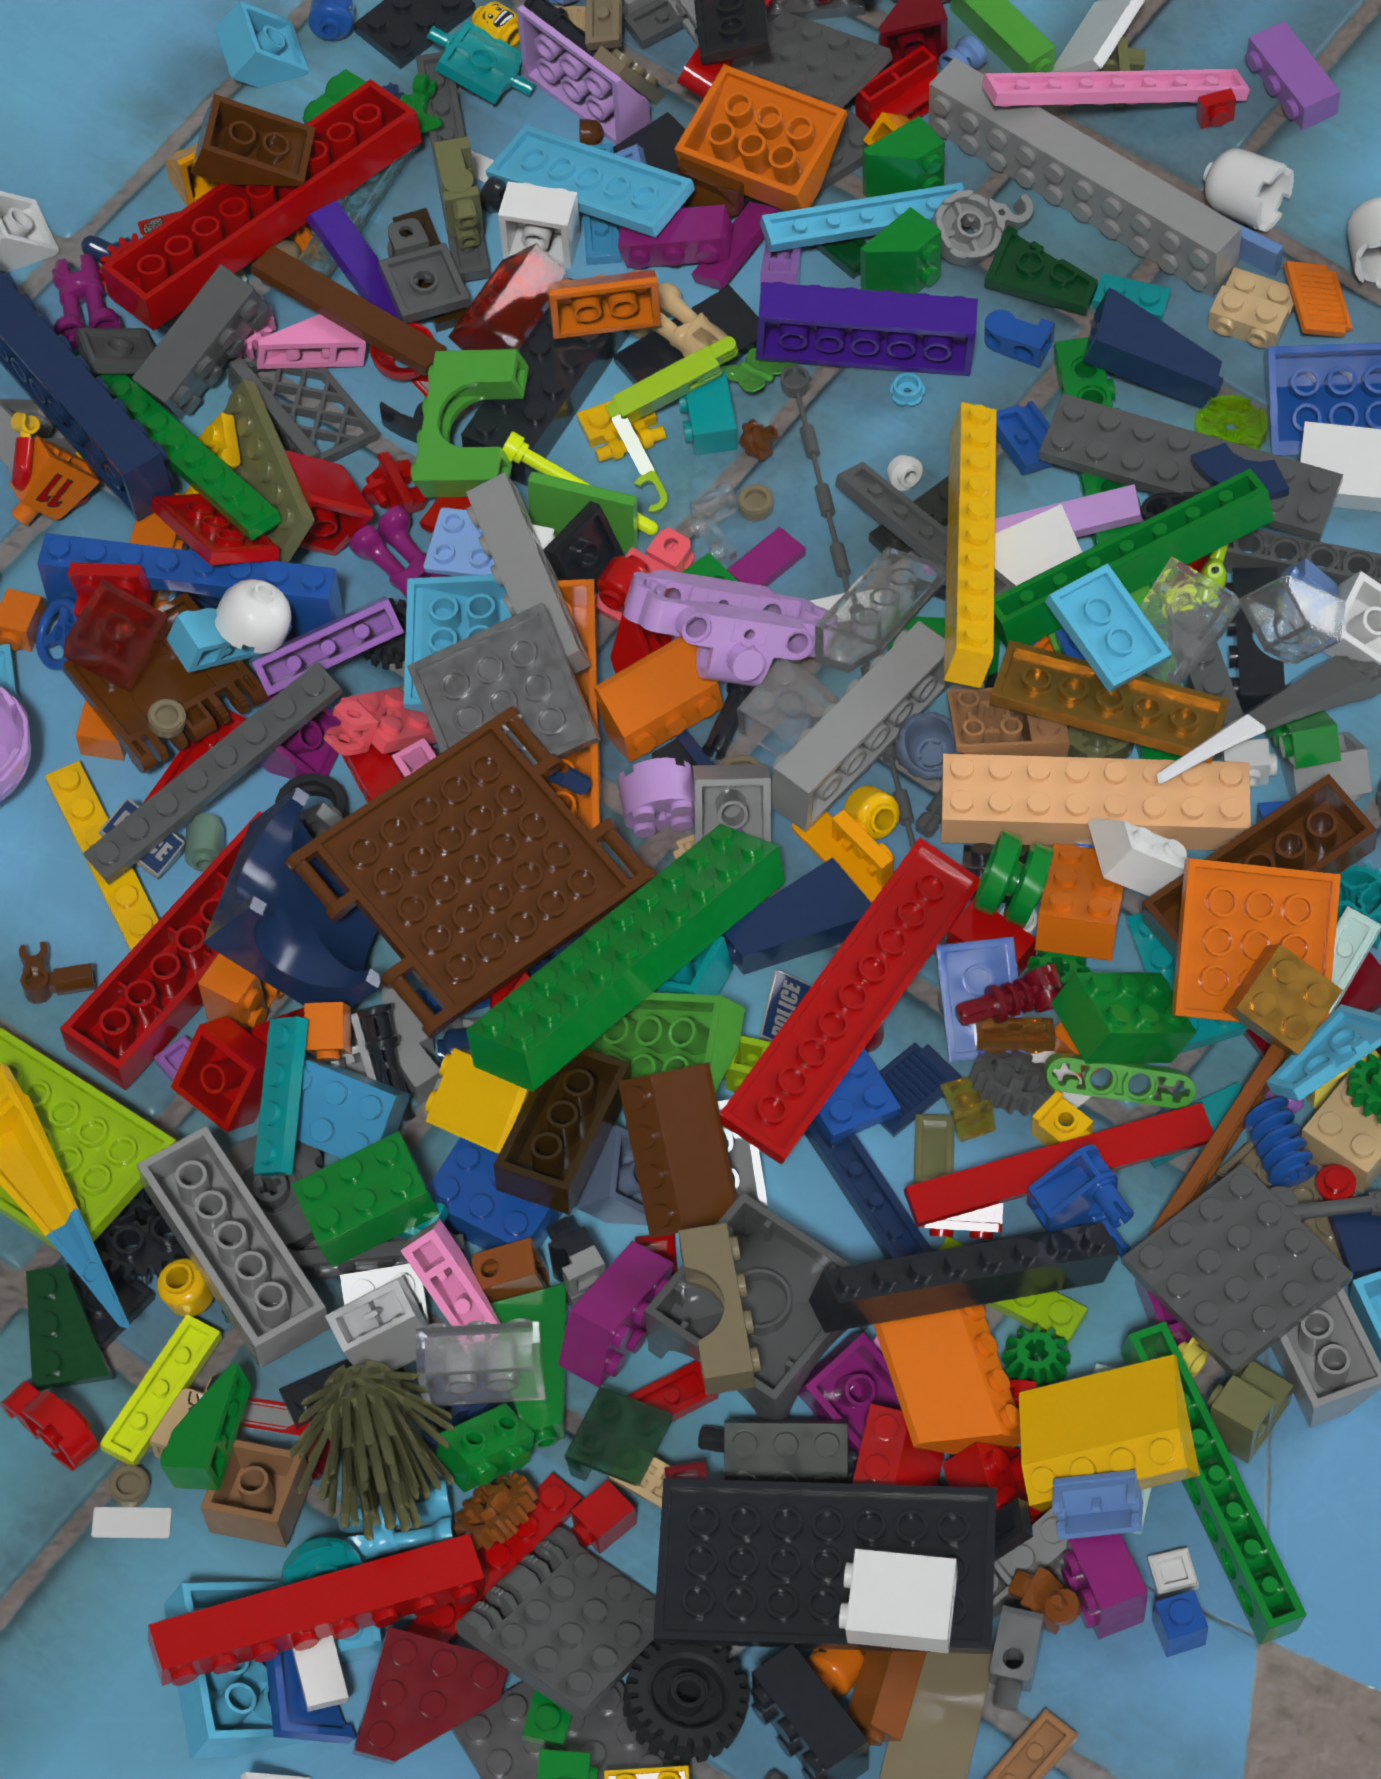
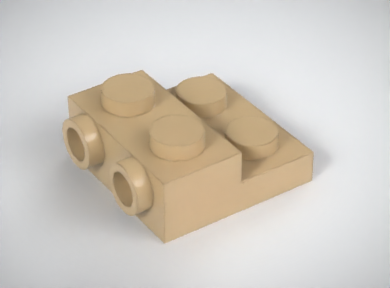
(1252, 309)

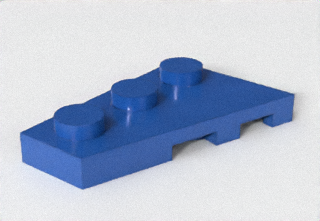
(290, 1711)

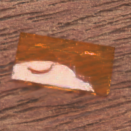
(1017, 1033)

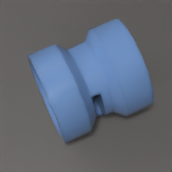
(968, 51)

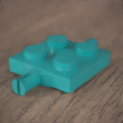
(480, 62)

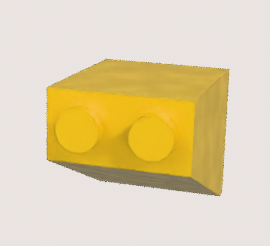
(474, 1102)

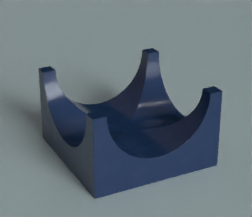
(280, 927)

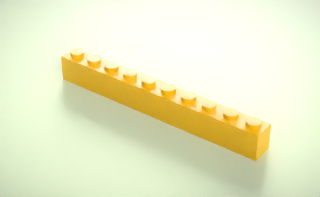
(970, 546)

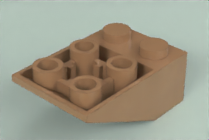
(1000, 731)

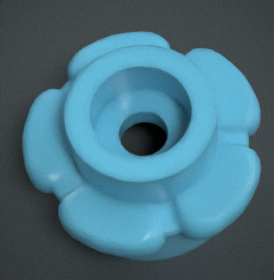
(907, 382)

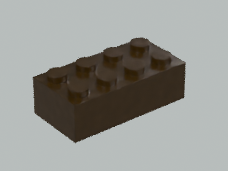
(562, 1132)

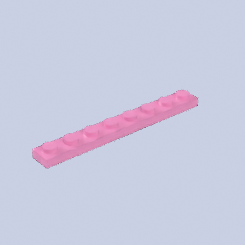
(1110, 87)

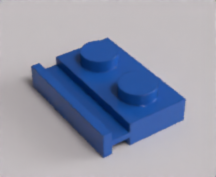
(1021, 435)

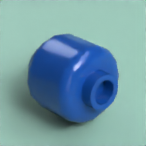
(331, 16)

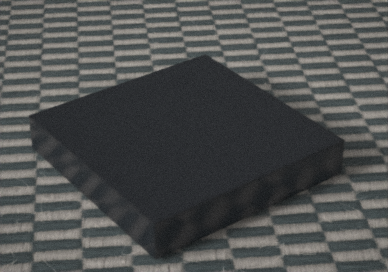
(583, 546)
(133, 1299)

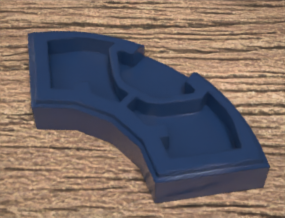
(1221, 464)

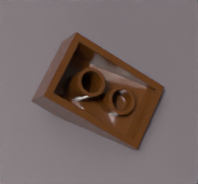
(251, 146)

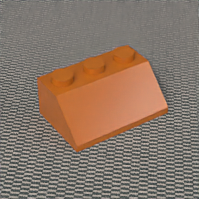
(604, 304)
(656, 699)

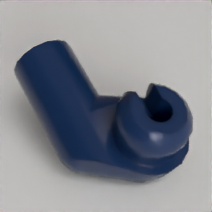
(98, 246)

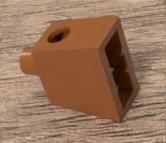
(510, 1270)

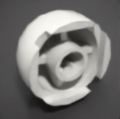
(253, 616)

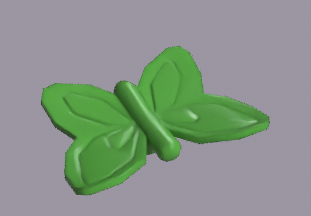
(754, 373)

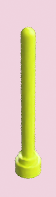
(518, 451)

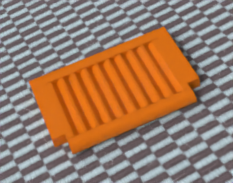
(1318, 299)

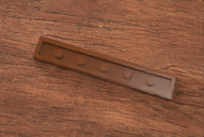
(1223, 1137)

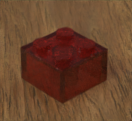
(115, 635)

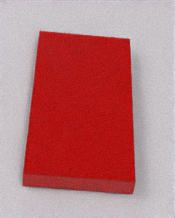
(210, 532)

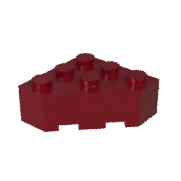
(422, 1693)

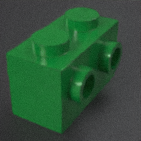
(486, 1447)

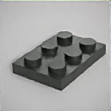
(786, 1450)

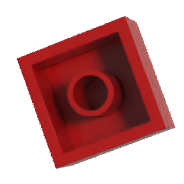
(223, 1073)

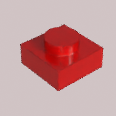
(1216, 108)

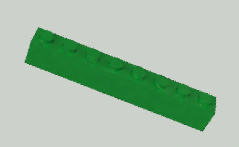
(1140, 552)

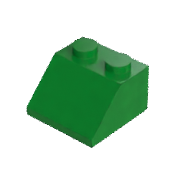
(904, 160)
(902, 256)

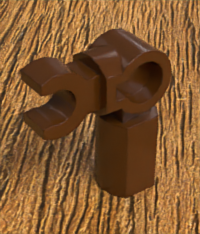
(40, 984)

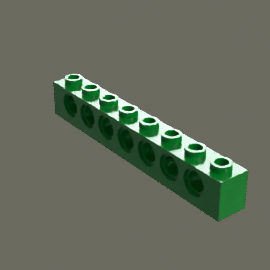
(1226, 1506)

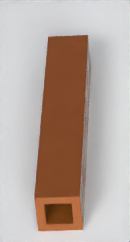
(885, 1693)

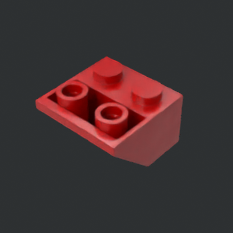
(991, 1468)

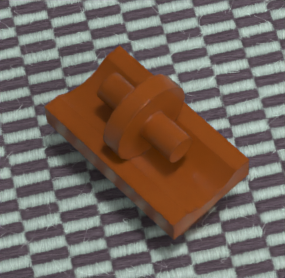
(1046, 1596)

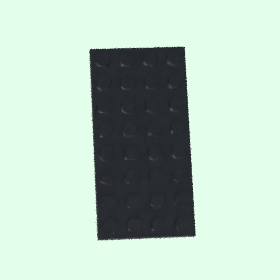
(772, 1557)

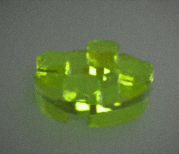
(1236, 410)

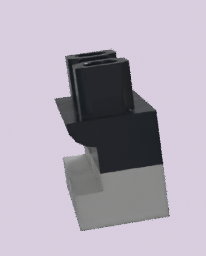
(573, 1258)

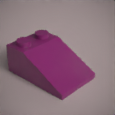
(847, 1384)

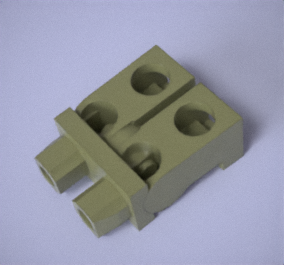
(459, 191)

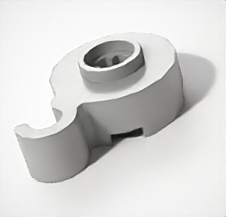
(986, 220)

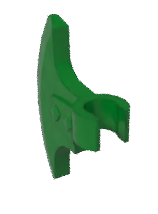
(422, 91)

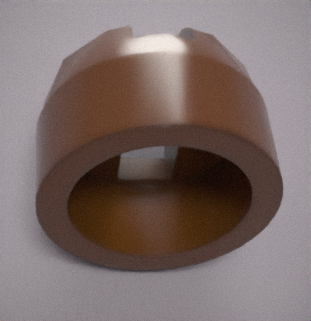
(590, 132)

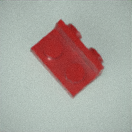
(127, 577)

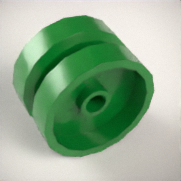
(1018, 880)

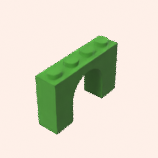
(456, 383)

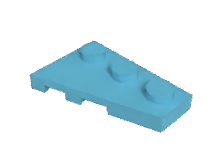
(1333, 1048)

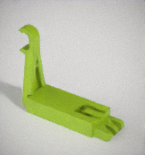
(659, 391)

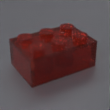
(508, 302)

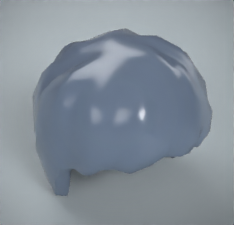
(922, 744)

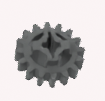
(1011, 1081)

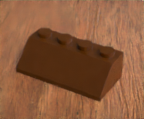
(678, 1148)

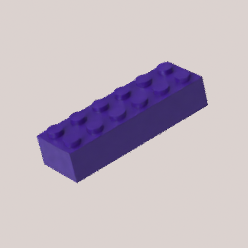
(866, 328)

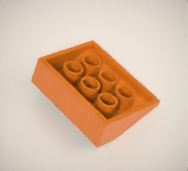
(764, 138)
(950, 1380)

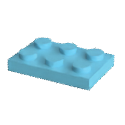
(1108, 627)

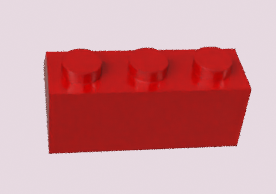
(889, 1455)

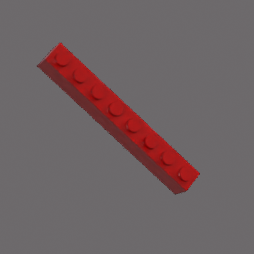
(315, 1609)

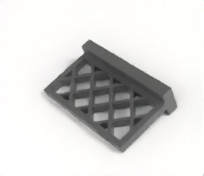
(295, 436)

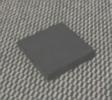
(114, 349)

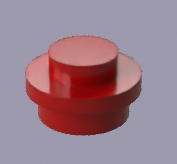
(1335, 1182)

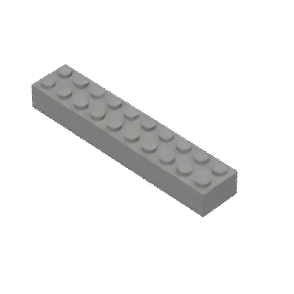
(1086, 180)

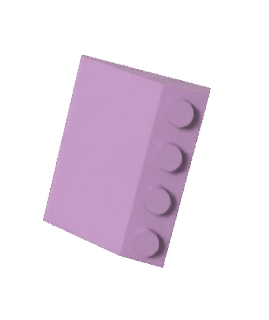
(579, 79)

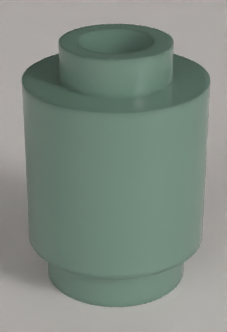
(203, 841)

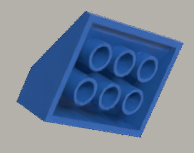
(1320, 386)

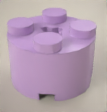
(657, 796)

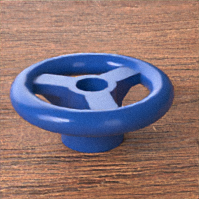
(60, 631)

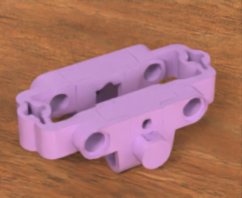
(717, 615)

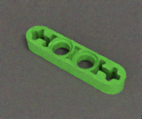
(1118, 1084)

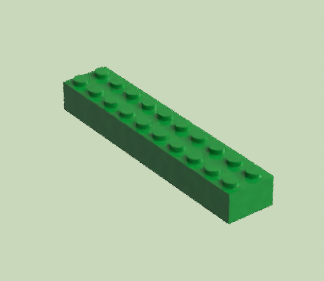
(625, 957)

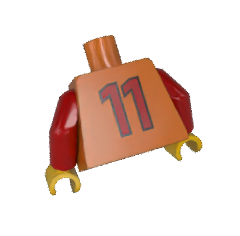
(46, 475)

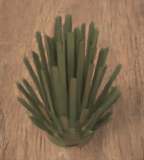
(367, 1418)

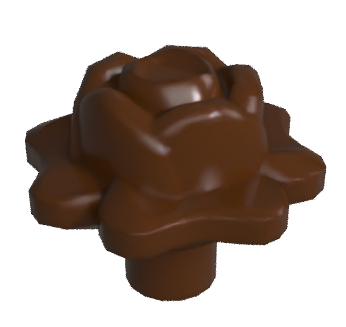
(757, 439)

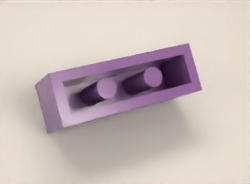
(1292, 75)

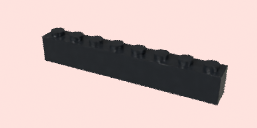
(962, 1277)

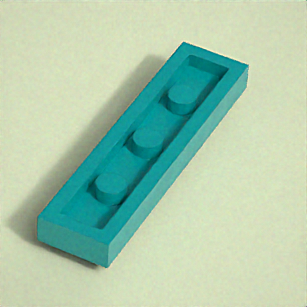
(280, 1096)

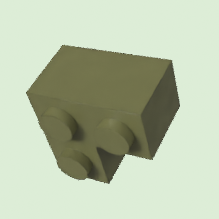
(1249, 1408)

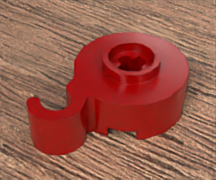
(54, 1421)

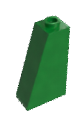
(550, 1308)

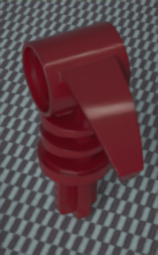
(1034, 989)

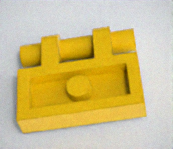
(600, 430)

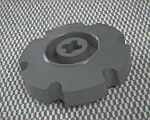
(283, 1207)

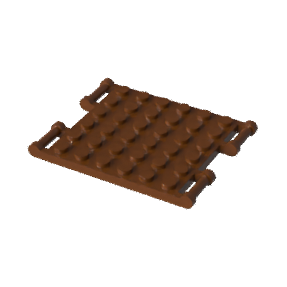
(471, 869)

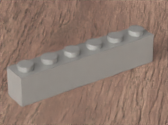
(521, 560)

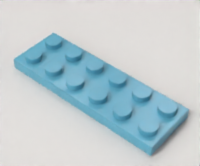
(604, 182)

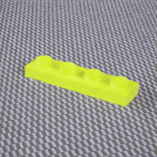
(169, 1374)

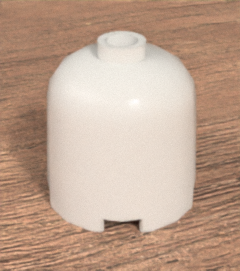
(1248, 187)
(1365, 240)

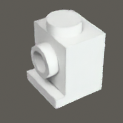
(1257, 753)

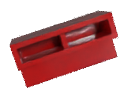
(899, 88)

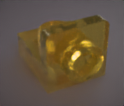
(970, 1113)

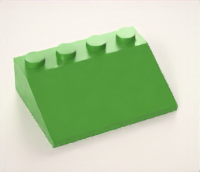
(676, 1033)

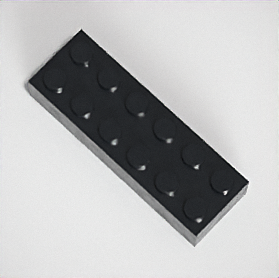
(556, 387)

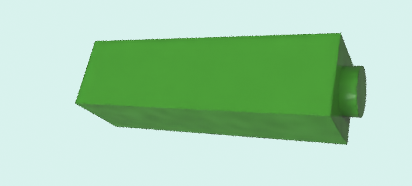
(1007, 34)

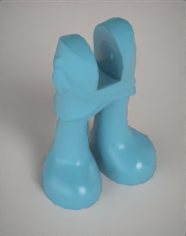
(436, 1509)

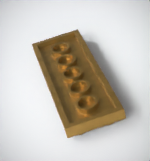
(1137, 712)

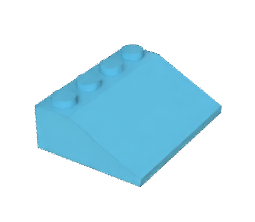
(444, 613)
(227, 1710)

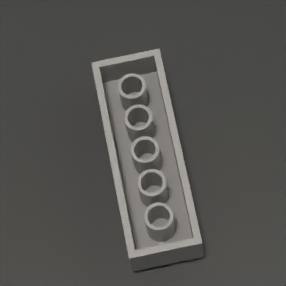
(858, 726)
(233, 1246)

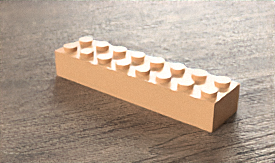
(1058, 796)

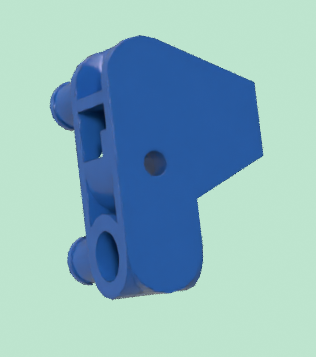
(1079, 1194)

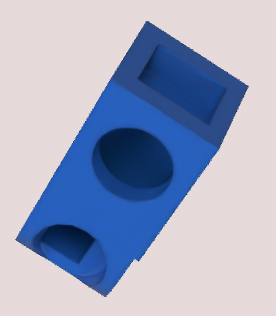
(1018, 338)

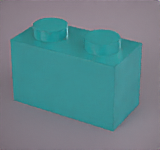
(710, 417)

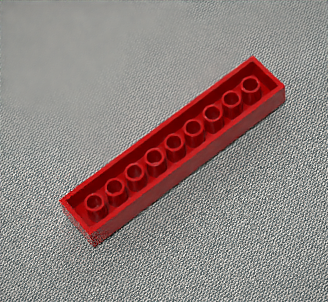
(241, 222)

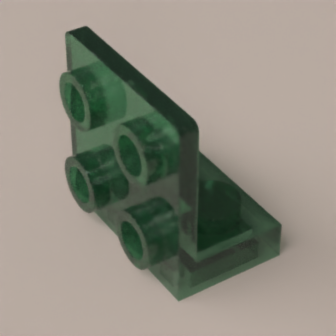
(617, 1438)

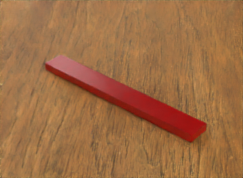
(1011, 1176)

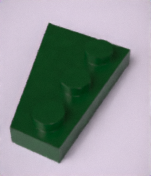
(1034, 275)
(60, 1334)

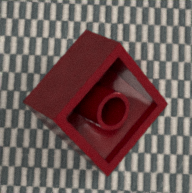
(913, 25)

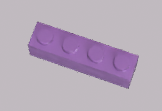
(328, 644)

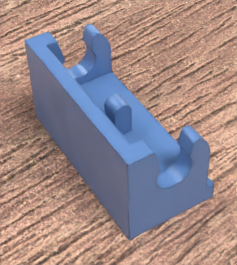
(1097, 1504)

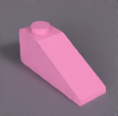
(311, 345)
(448, 1276)

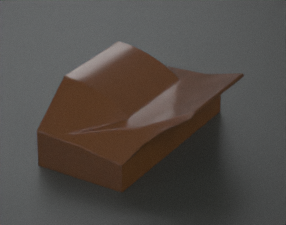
(711, 188)

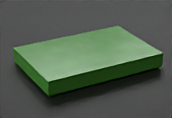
(557, 501)

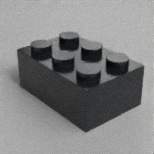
(808, 1718)

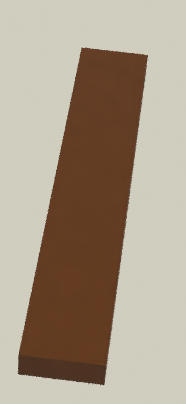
(347, 309)

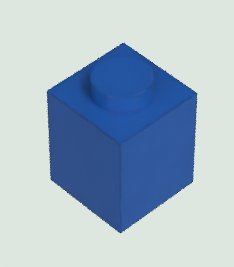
(1180, 1623)

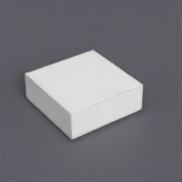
(1172, 1573)

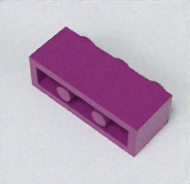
(688, 237)

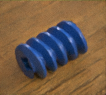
(1277, 1144)

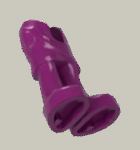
(76, 289)
(393, 529)

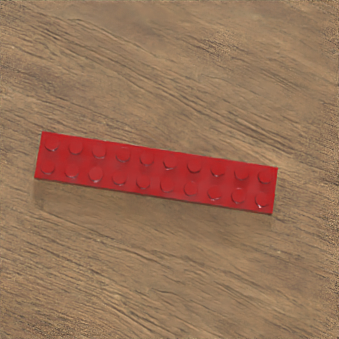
(849, 1001)

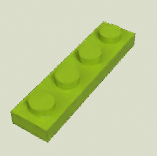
(1045, 1309)

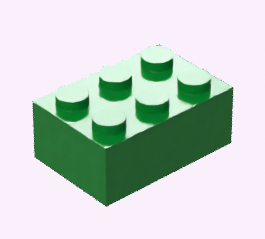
(1122, 1018)
(364, 1199)

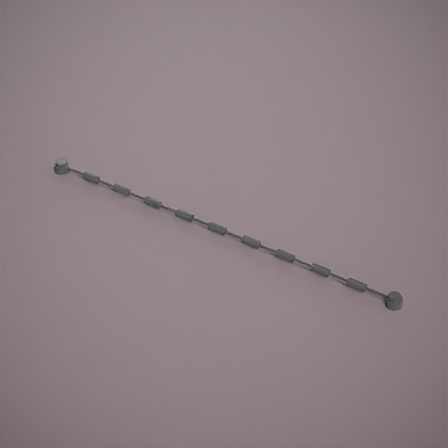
(795, 384)

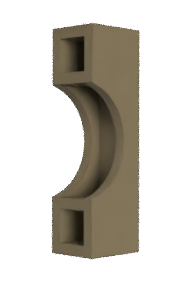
(709, 1264)

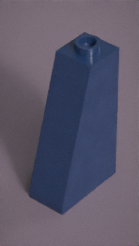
(1149, 352)
(798, 920)

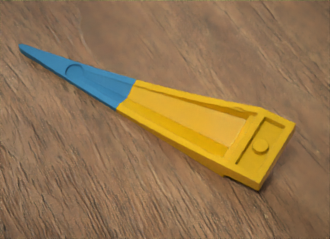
(39, 1187)

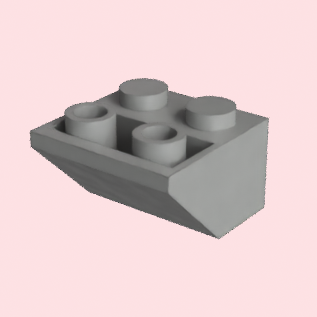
(379, 1326)

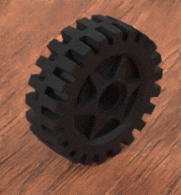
(679, 1726)

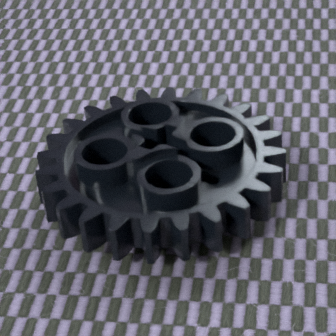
(140, 1227)

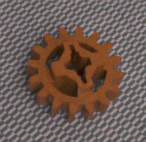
(496, 1510)

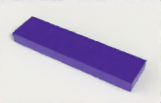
(351, 254)

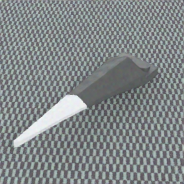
(1315, 690)

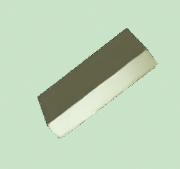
(933, 1146)

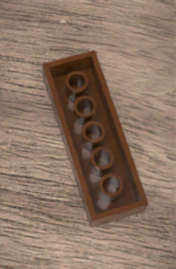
(1309, 833)

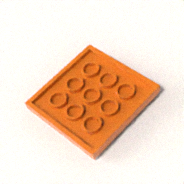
(1232, 916)

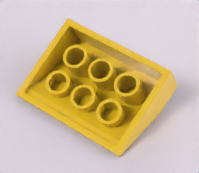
(1107, 1425)

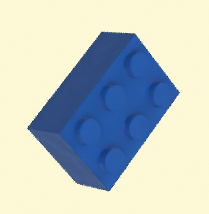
(478, 1209)

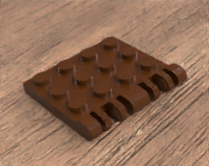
(167, 678)

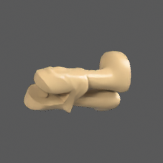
(695, 331)

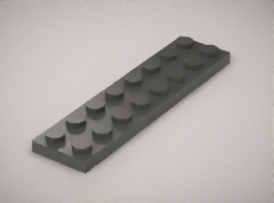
(1158, 460)

